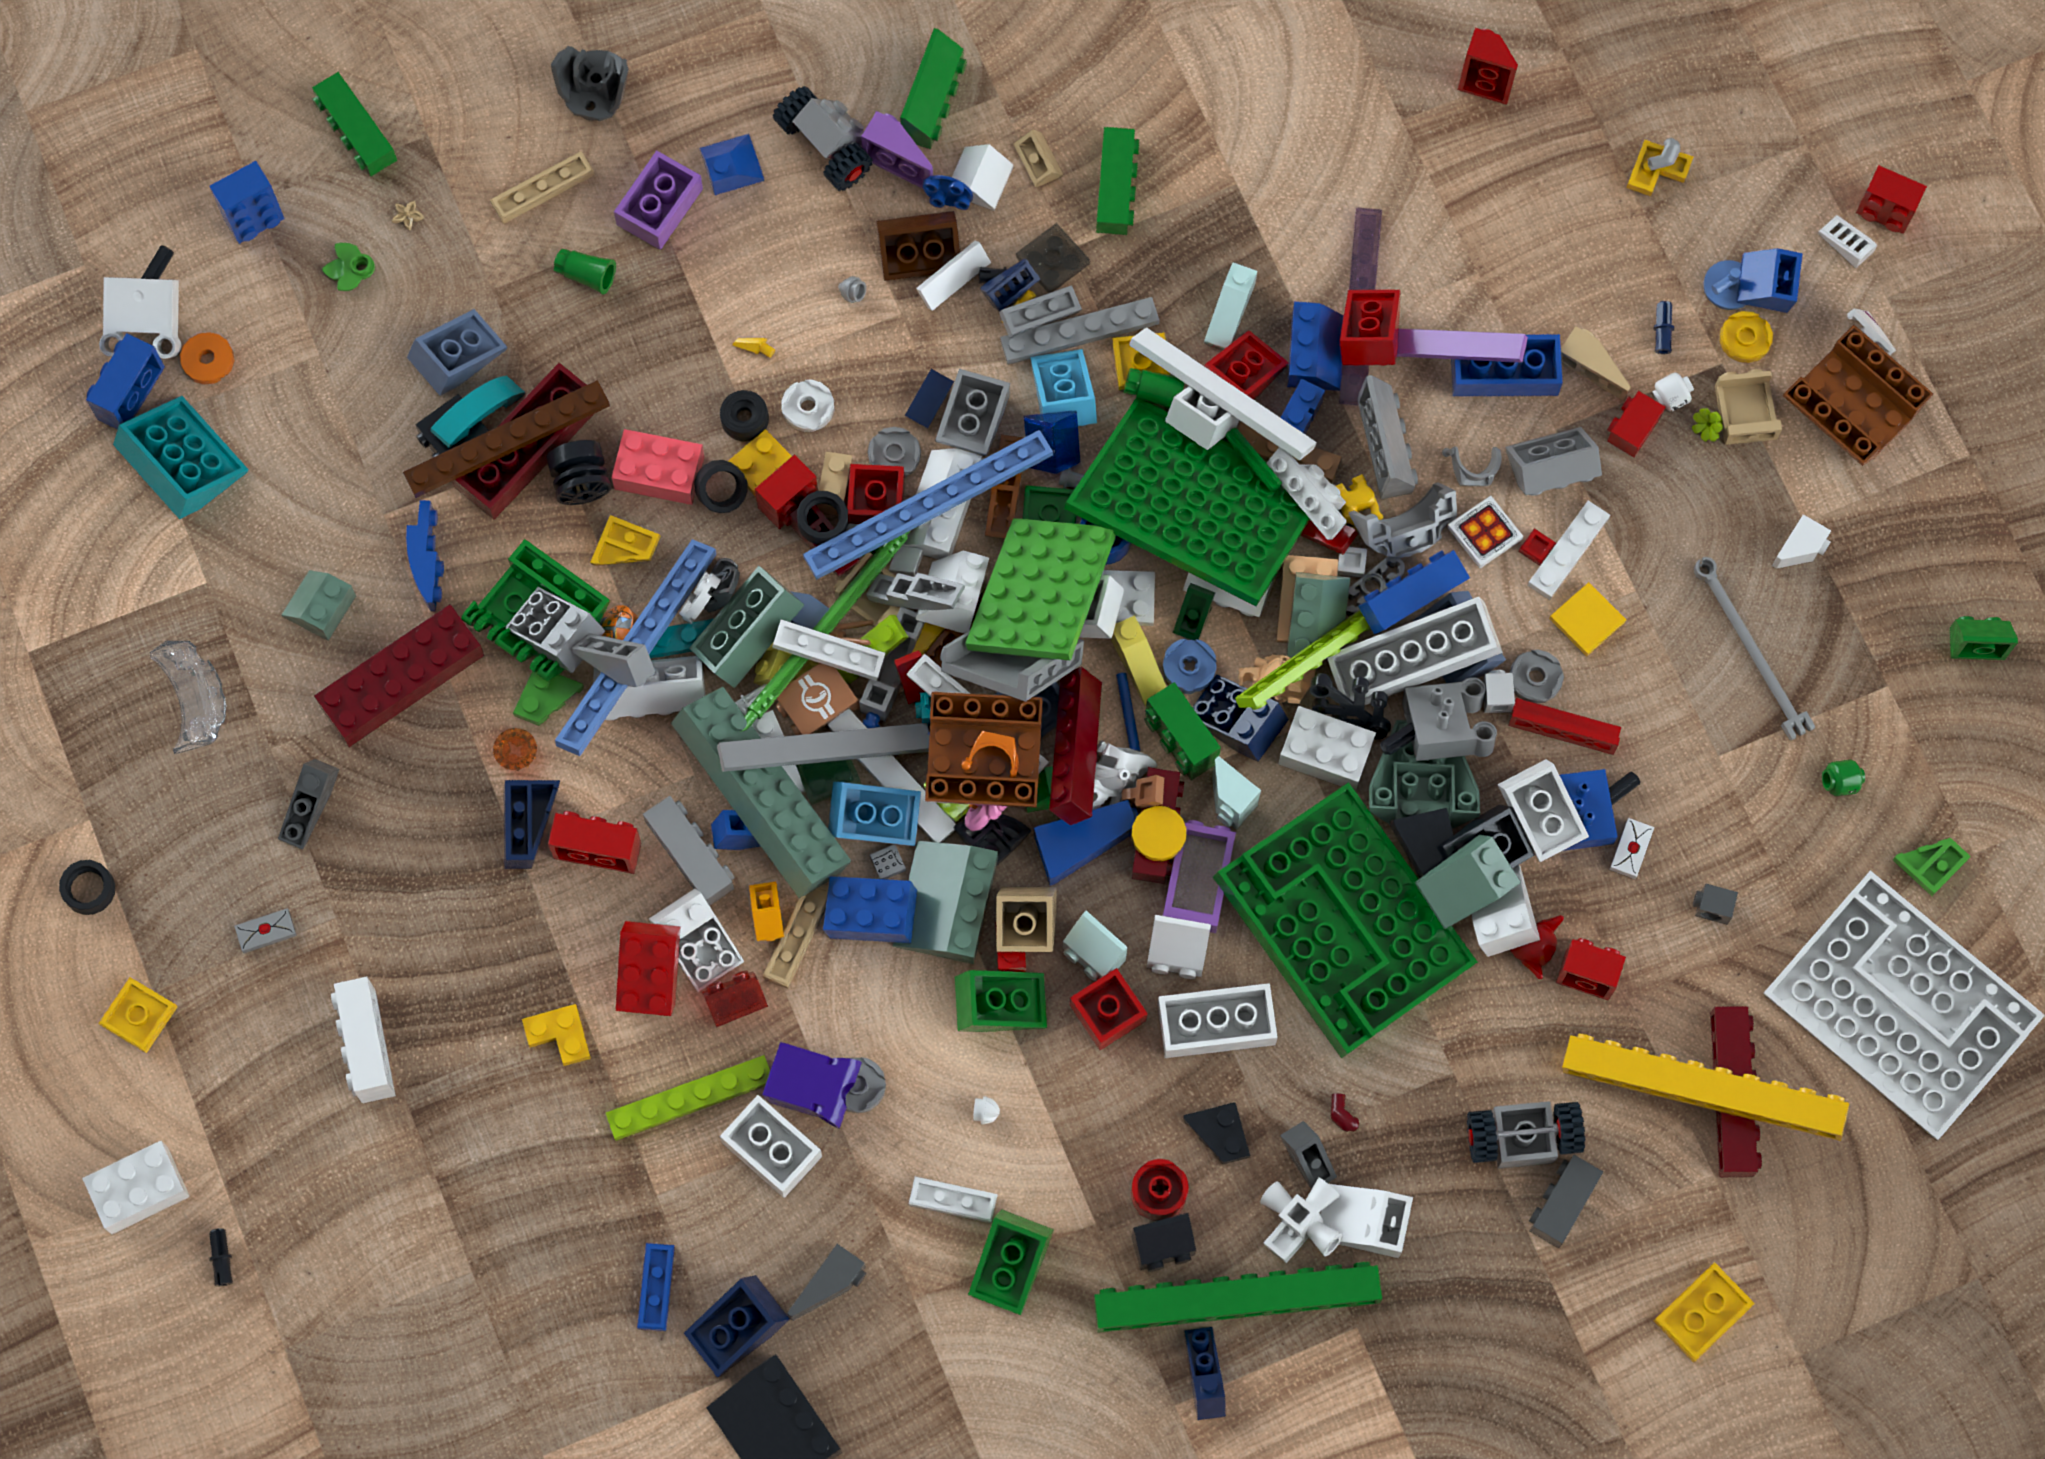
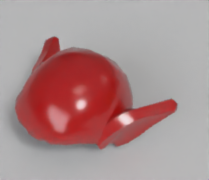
(1539, 952)

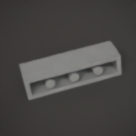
(688, 850)

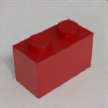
(1635, 424)

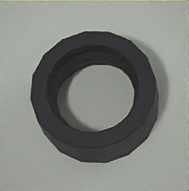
(704, 475)
(816, 498)
(72, 873)

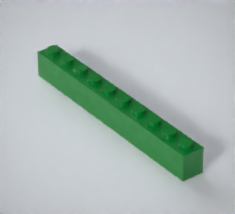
(1237, 1298)

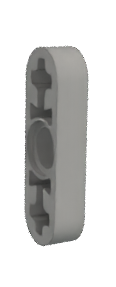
(1381, 568)

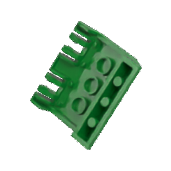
(527, 571)

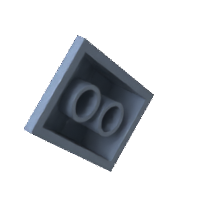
(455, 351)

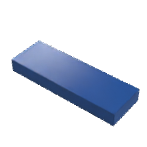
(656, 1287)

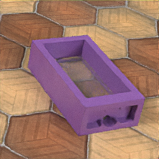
(1191, 888)

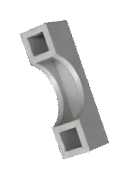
(881, 694)

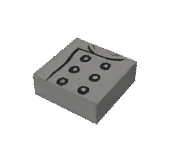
(887, 862)

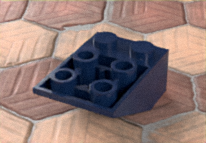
(1241, 729)

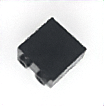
(428, 439)

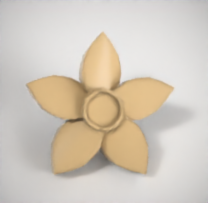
(407, 214)

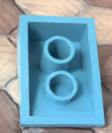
(1064, 385)

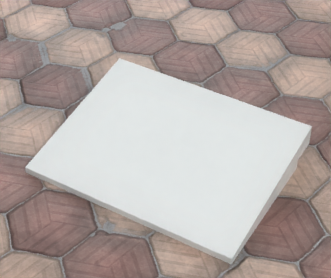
(1904, 1005)

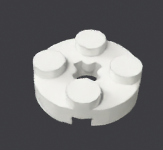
(695, 603)

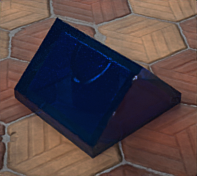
(1061, 434)

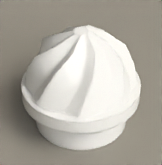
(985, 1110)

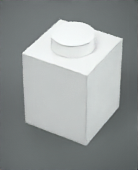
(1498, 692)

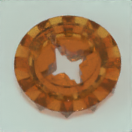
(517, 737)

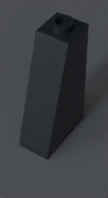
(1422, 838)

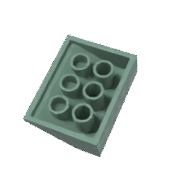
(951, 899)

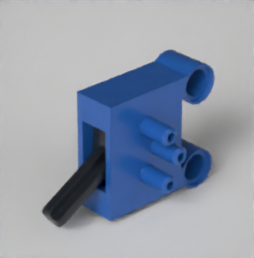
(1594, 803)

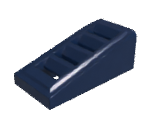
(1005, 277)

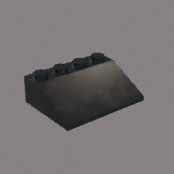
(771, 1417)

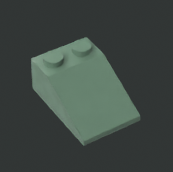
(1467, 881)

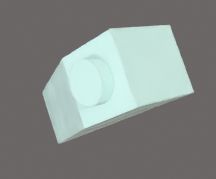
(1231, 306)

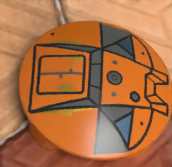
(618, 622)

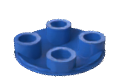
(947, 191)

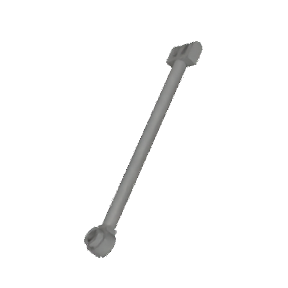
(1794, 720)

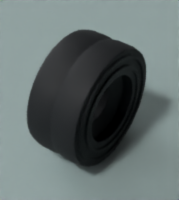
(738, 402)

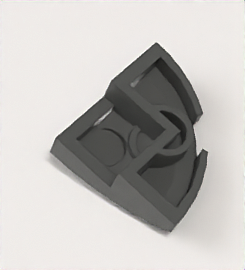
(728, 573)

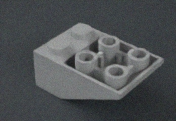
(553, 627)

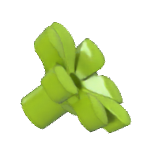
(1708, 423)

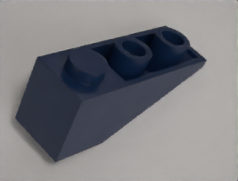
(1205, 1373)

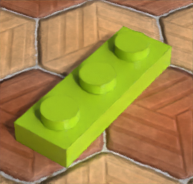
(883, 638)

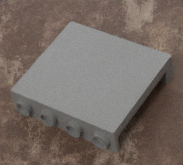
(1005, 673)

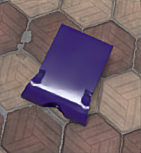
(811, 1083)

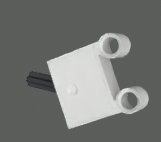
(143, 306)

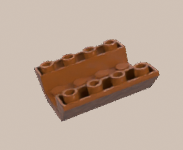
(1859, 396)
(955, 726)

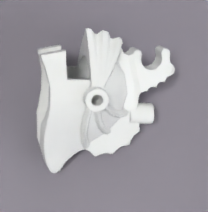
(1118, 771)

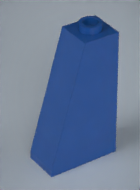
(1071, 847)

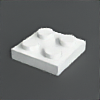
(1137, 595)

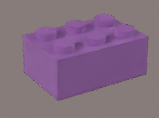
(658, 200)

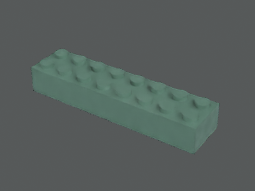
(762, 796)

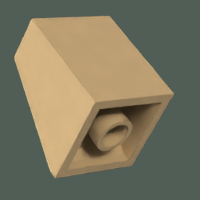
(1026, 919)

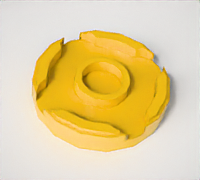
(1746, 337)
(1159, 833)

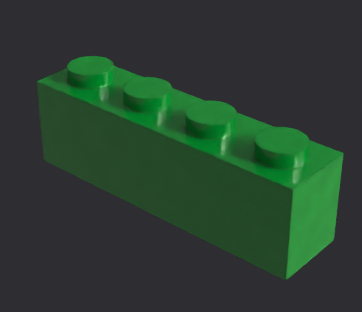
(354, 124)
(1115, 181)

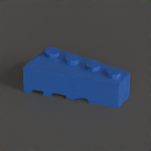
(1413, 591)

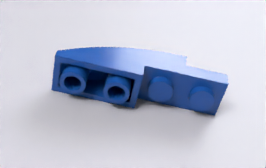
(422, 556)

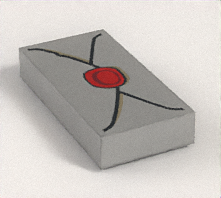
(265, 930)

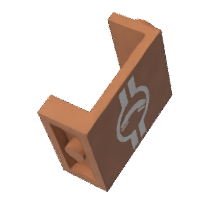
(816, 699)

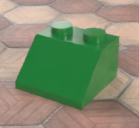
(1981, 638)

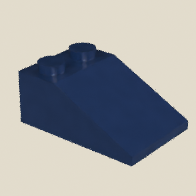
(736, 1325)

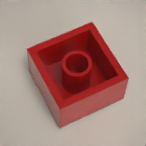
(1891, 199)
(785, 490)
(873, 490)
(1591, 968)
(1108, 1009)

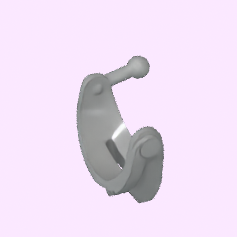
(1467, 478)

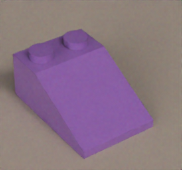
(895, 150)

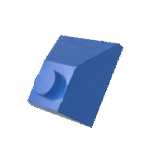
(731, 164)

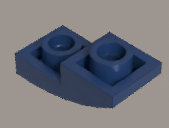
(929, 398)

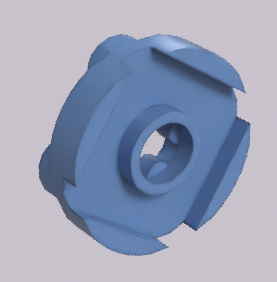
(1189, 650)

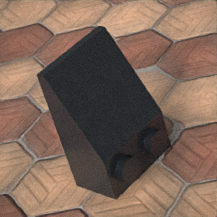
(1504, 828)

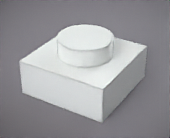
(1352, 562)

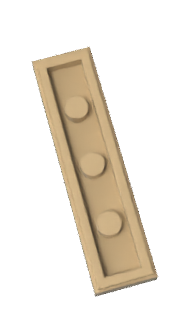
(542, 187)
(796, 937)

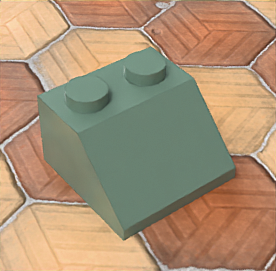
(320, 603)

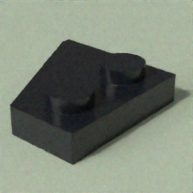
(1221, 1132)

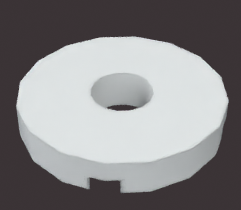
(807, 420)

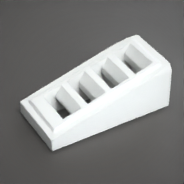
(1848, 252)

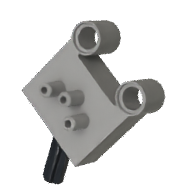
(1440, 723)

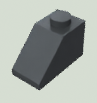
(1308, 1154)

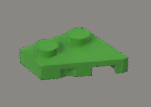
(544, 697)

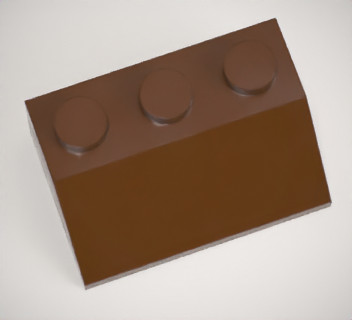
(917, 244)

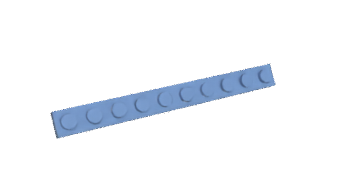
(927, 504)
(645, 631)

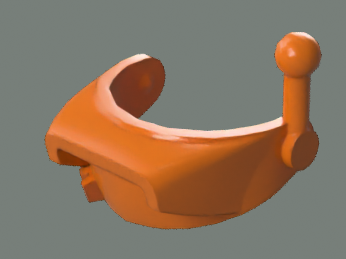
(1000, 741)

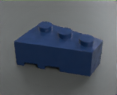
(525, 819)

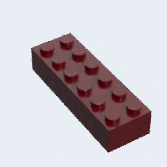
(502, 480)
(399, 675)

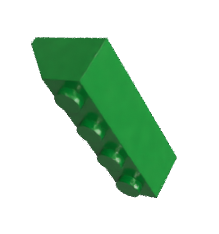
(932, 89)

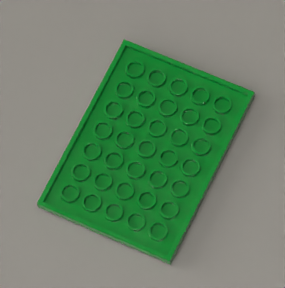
(1189, 504)

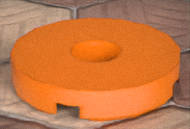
(201, 345)

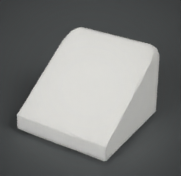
(906, 561)

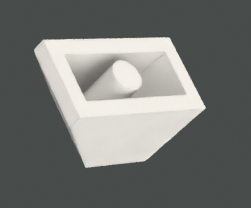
(1803, 543)

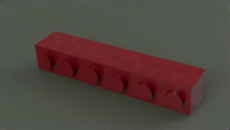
(1076, 746)
(1734, 1052)

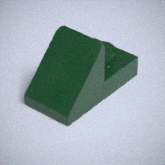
(1194, 612)

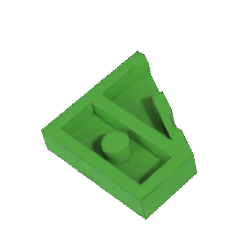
(1933, 864)

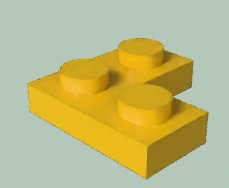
(1644, 180)
(559, 1025)

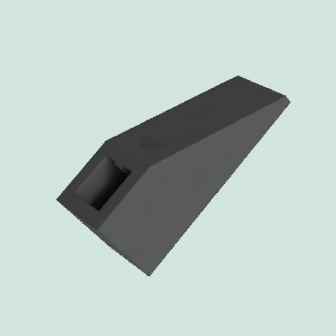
(308, 802)

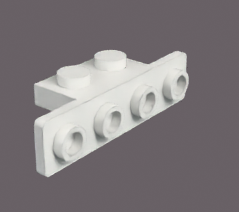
(1310, 491)

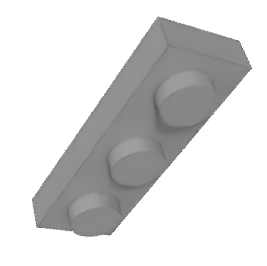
(1040, 311)

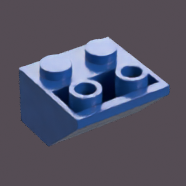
(1770, 279)

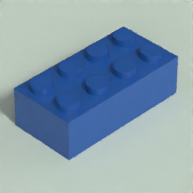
(1536, 376)

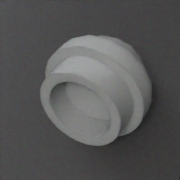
(852, 289)

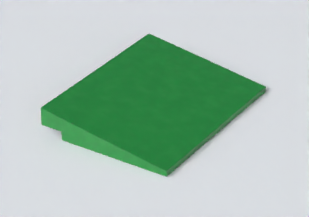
(1343, 920)

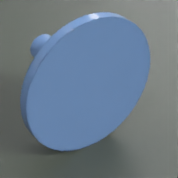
(1722, 284)

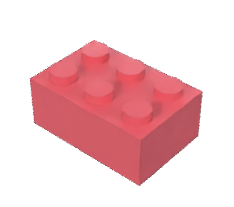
(657, 466)

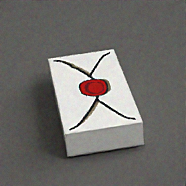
(1631, 848)

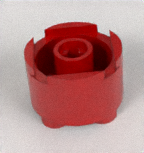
(1171, 1179)

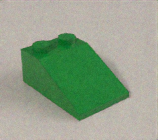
(1000, 1001)
(1010, 1261)

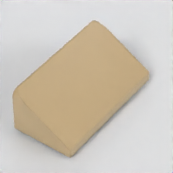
(1038, 158)

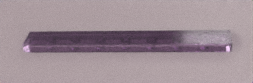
(1362, 277)

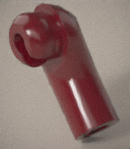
(1340, 1116)

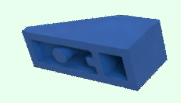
(731, 832)

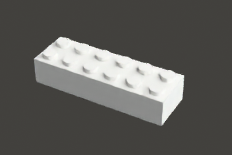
(1418, 650)

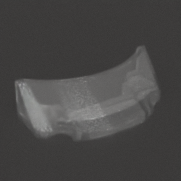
(197, 691)

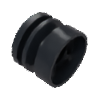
(578, 472)

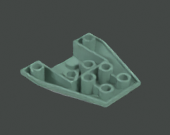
(1414, 787)

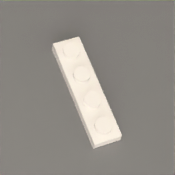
(1568, 550)
(828, 650)

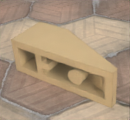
(1589, 359)

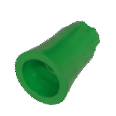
(586, 269)
(1153, 386)

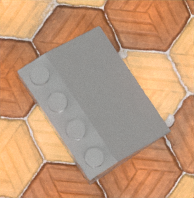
(1385, 438)

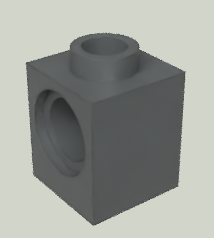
(1715, 903)

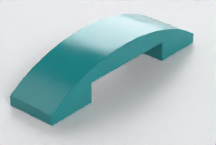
(474, 407)

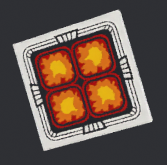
(1485, 532)

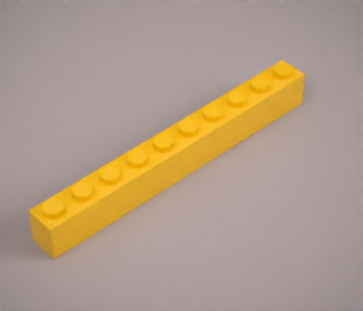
(1706, 1087)

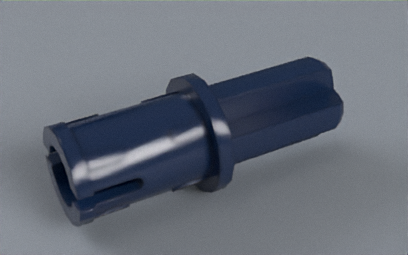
(1663, 328)

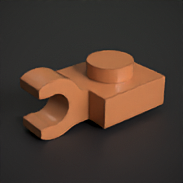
(1146, 793)

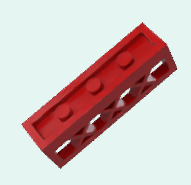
(1565, 726)

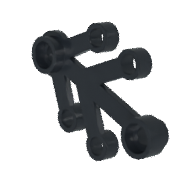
(1322, 687)

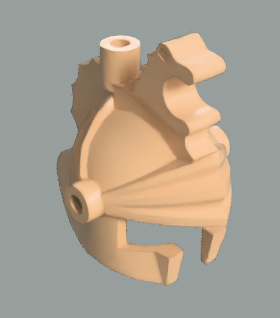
(1262, 667)

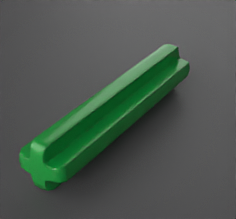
(1253, 459)

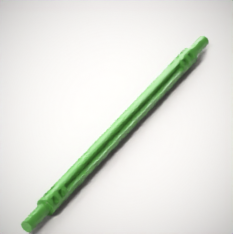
(825, 625)

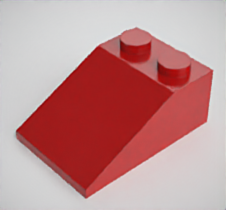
(1370, 327)
(1248, 364)

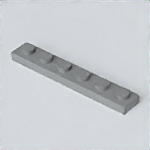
(1080, 330)

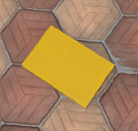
(1704, 1312)

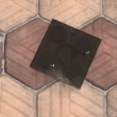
(1054, 257)

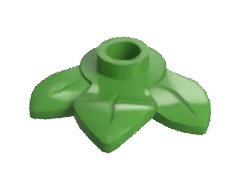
(346, 267)

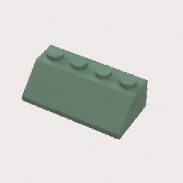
(745, 627)

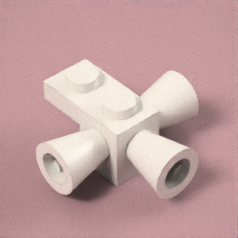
(1300, 1220)

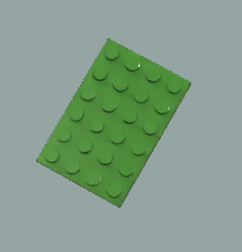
(1041, 589)

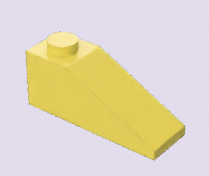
(1137, 658)

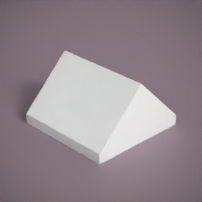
(984, 173)

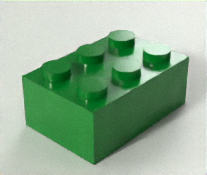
(1181, 731)

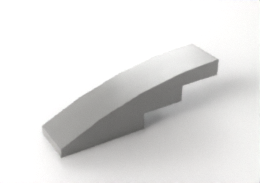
(915, 592)

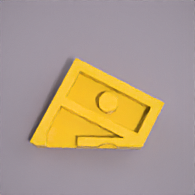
(624, 543)

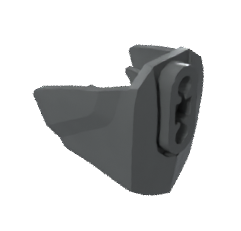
(588, 79)

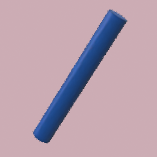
(1128, 712)

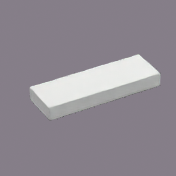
(953, 275)
(953, 1199)

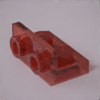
(734, 998)

